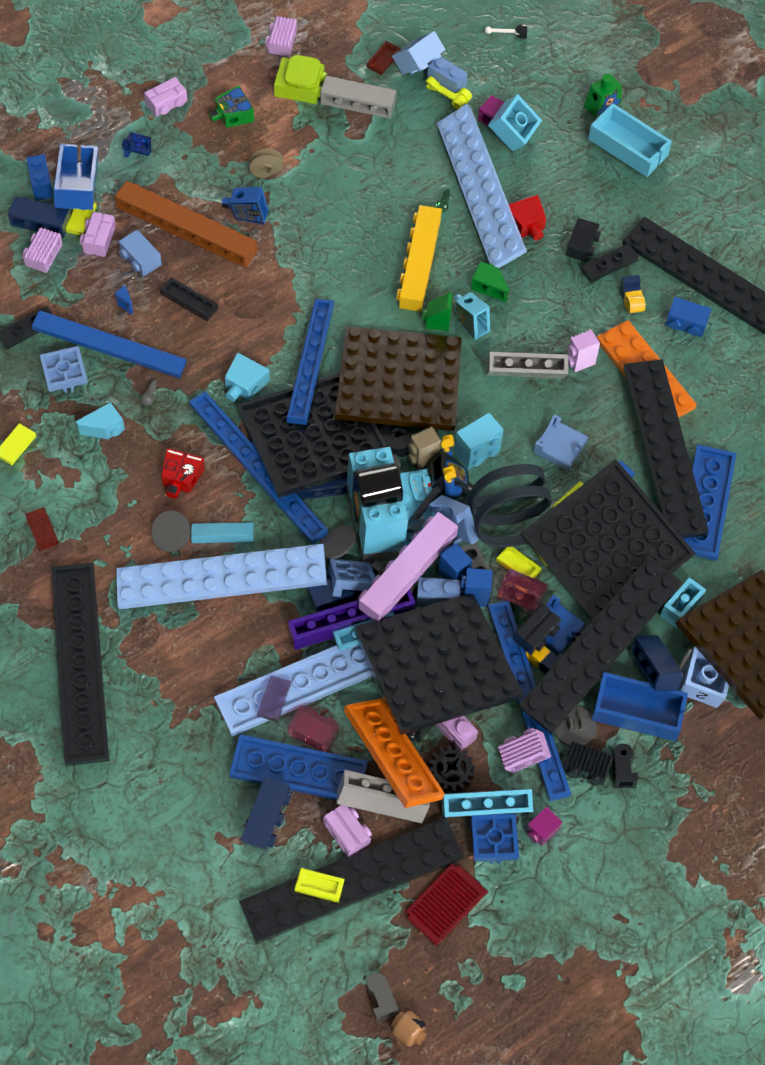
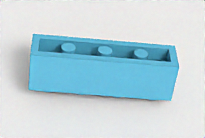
(487, 802)

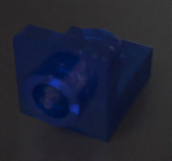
(137, 144)

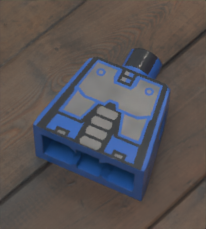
(247, 204)

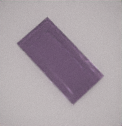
(274, 698)

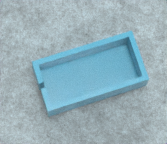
(629, 140)

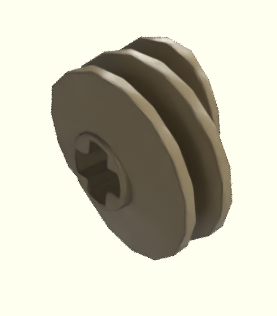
(265, 162)

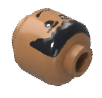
(409, 1028)

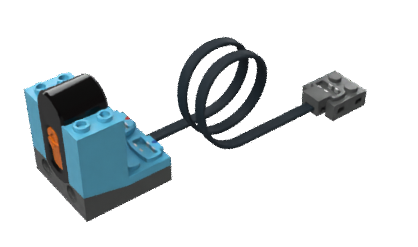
(385, 500)

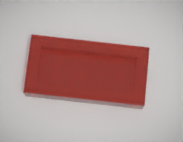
(383, 58)
(41, 529)

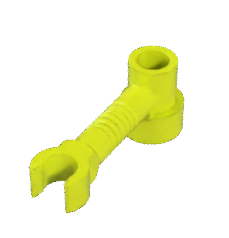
(460, 98)

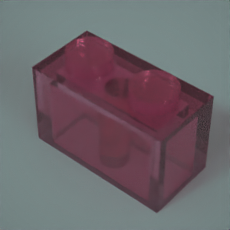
(522, 590)
(313, 729)

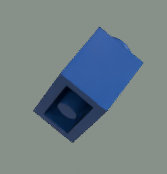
(39, 177)
(688, 317)
(453, 563)
(477, 583)

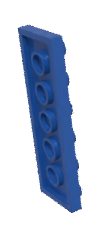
(713, 479)
(299, 767)

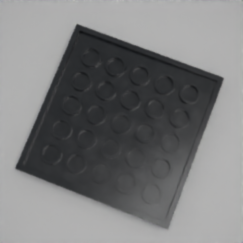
(308, 454)
(603, 537)
(437, 663)

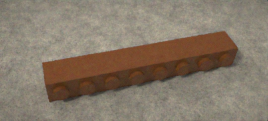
(186, 224)

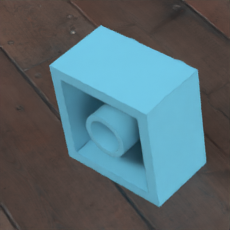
(515, 122)
(478, 441)

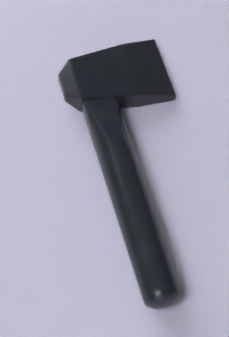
(415, 522)

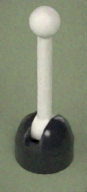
(520, 31)

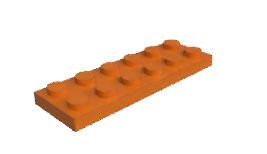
(626, 345)
(394, 753)

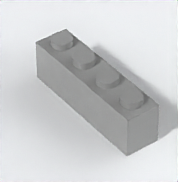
(358, 97)
(527, 365)
(376, 796)

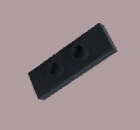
(609, 263)
(189, 299)
(20, 330)

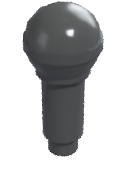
(147, 398)

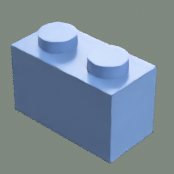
(448, 74)
(139, 253)
(436, 590)

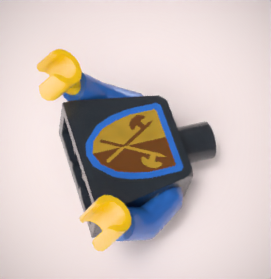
(448, 472)

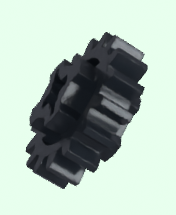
(457, 775)

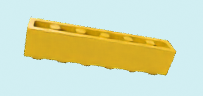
(420, 258)

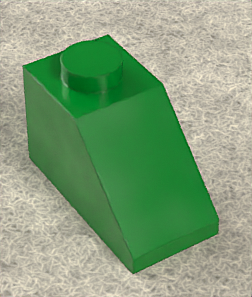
(490, 282)
(438, 313)

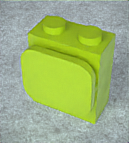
(300, 79)

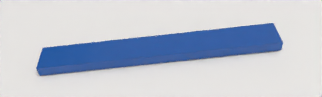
(109, 344)
(310, 362)

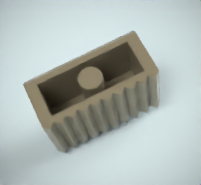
(424, 448)

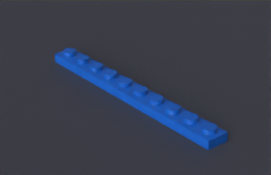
(246, 454)
(505, 627)

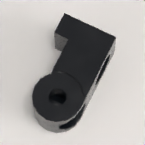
(621, 767)

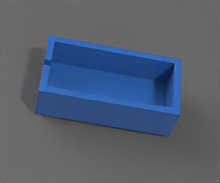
(74, 180)
(638, 707)

